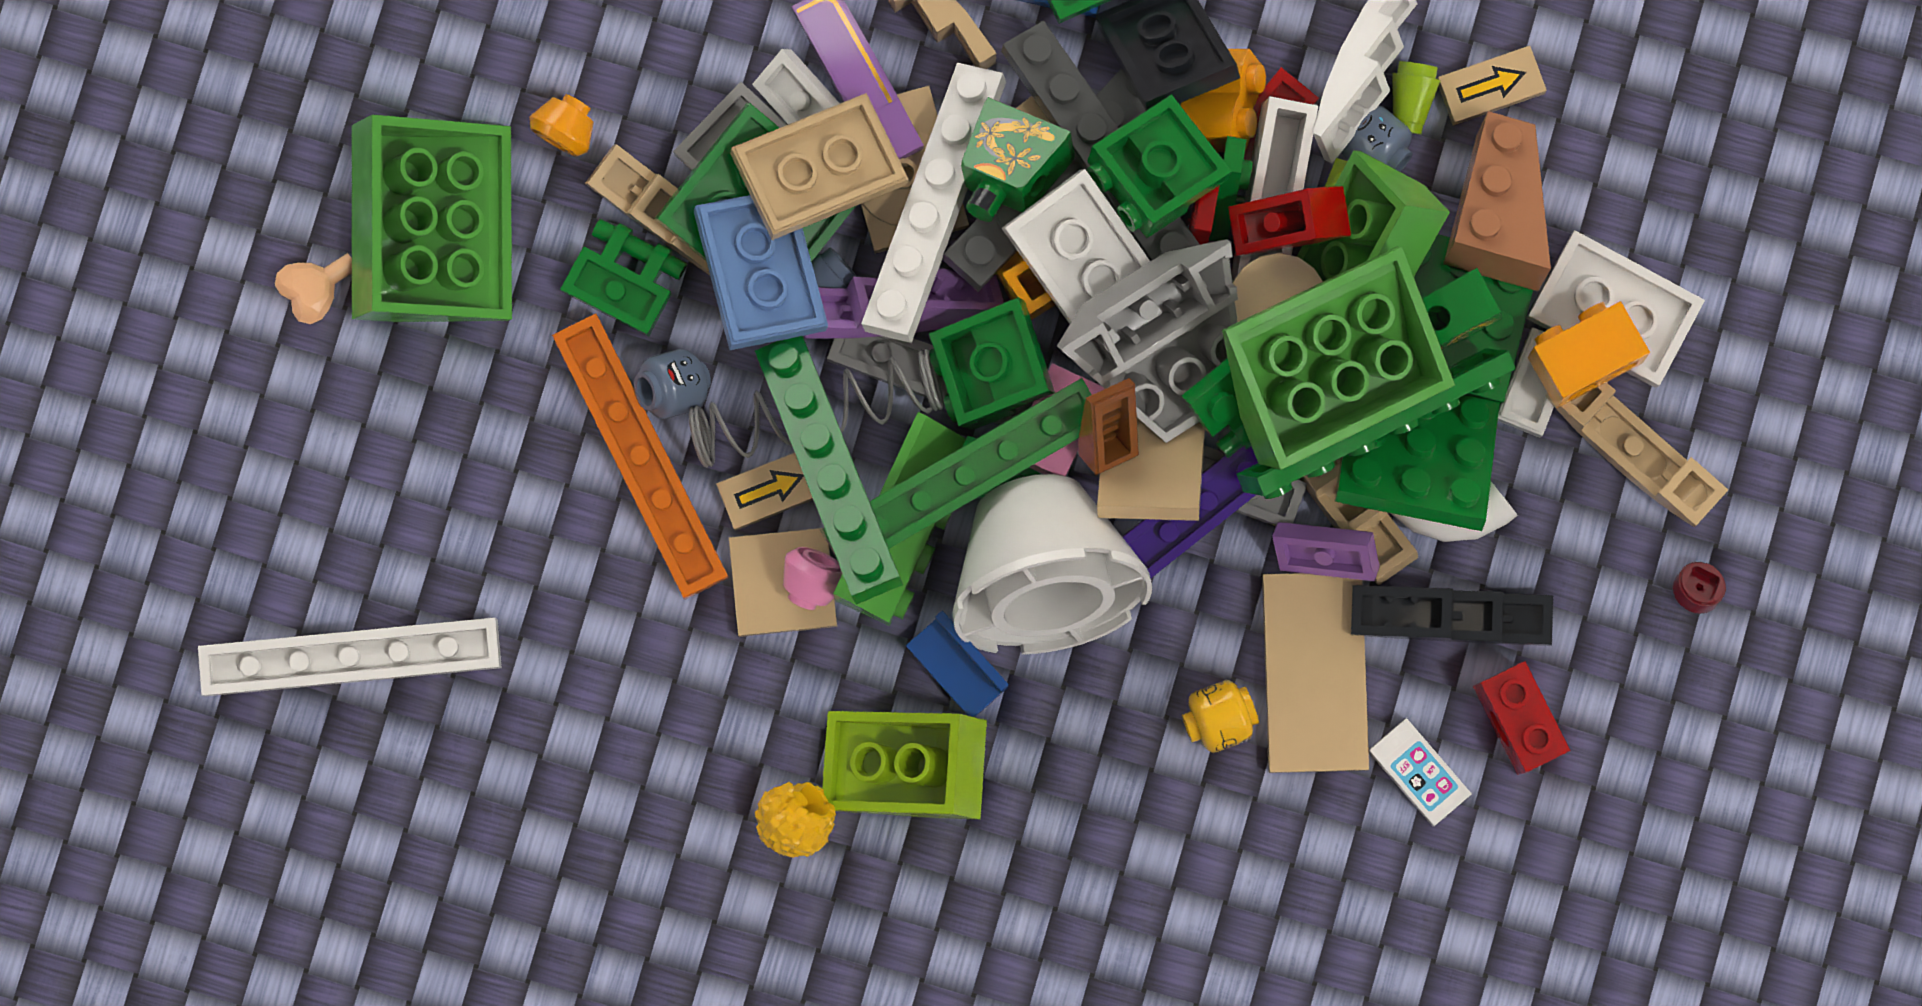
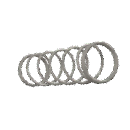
(706, 450)

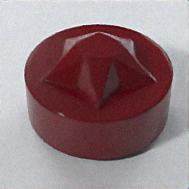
(1699, 587)

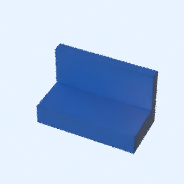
(957, 666)

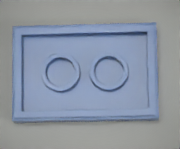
(759, 283)

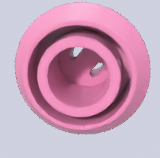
(810, 577)

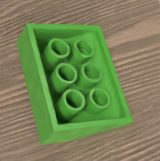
(431, 220)
(1334, 360)

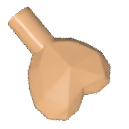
(311, 287)

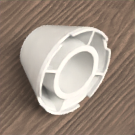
(1045, 570)

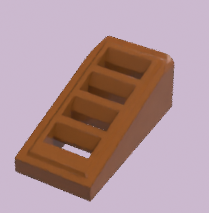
(1109, 427)

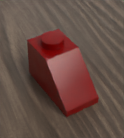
(1290, 220)

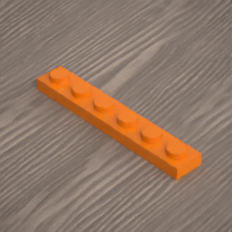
(640, 456)

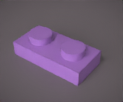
(1326, 551)

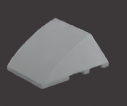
(1159, 331)

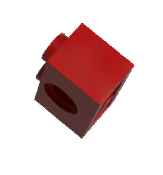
(1521, 718)

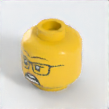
(1220, 716)

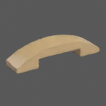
(1643, 455)

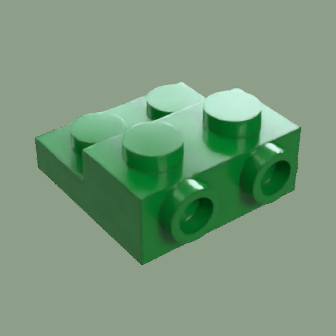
(1156, 167)
(990, 364)

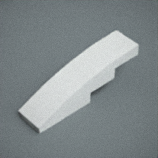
(1358, 75)

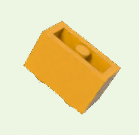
(1587, 353)

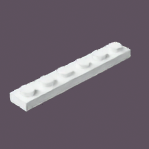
(930, 208)
(349, 657)

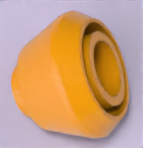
(564, 124)

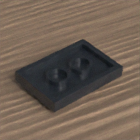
(1167, 49)

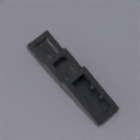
(1452, 615)

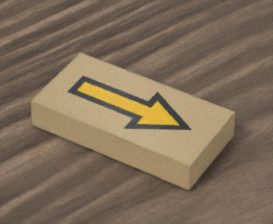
(1491, 85)
(764, 491)

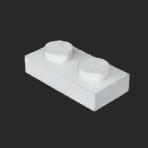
(793, 88)

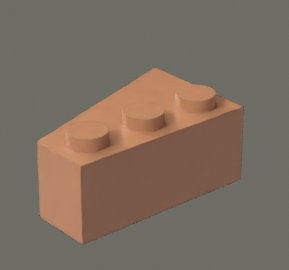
(1502, 207)

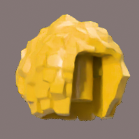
(795, 819)

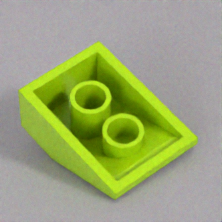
(905, 764)

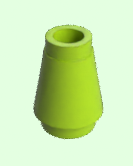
(1413, 93)

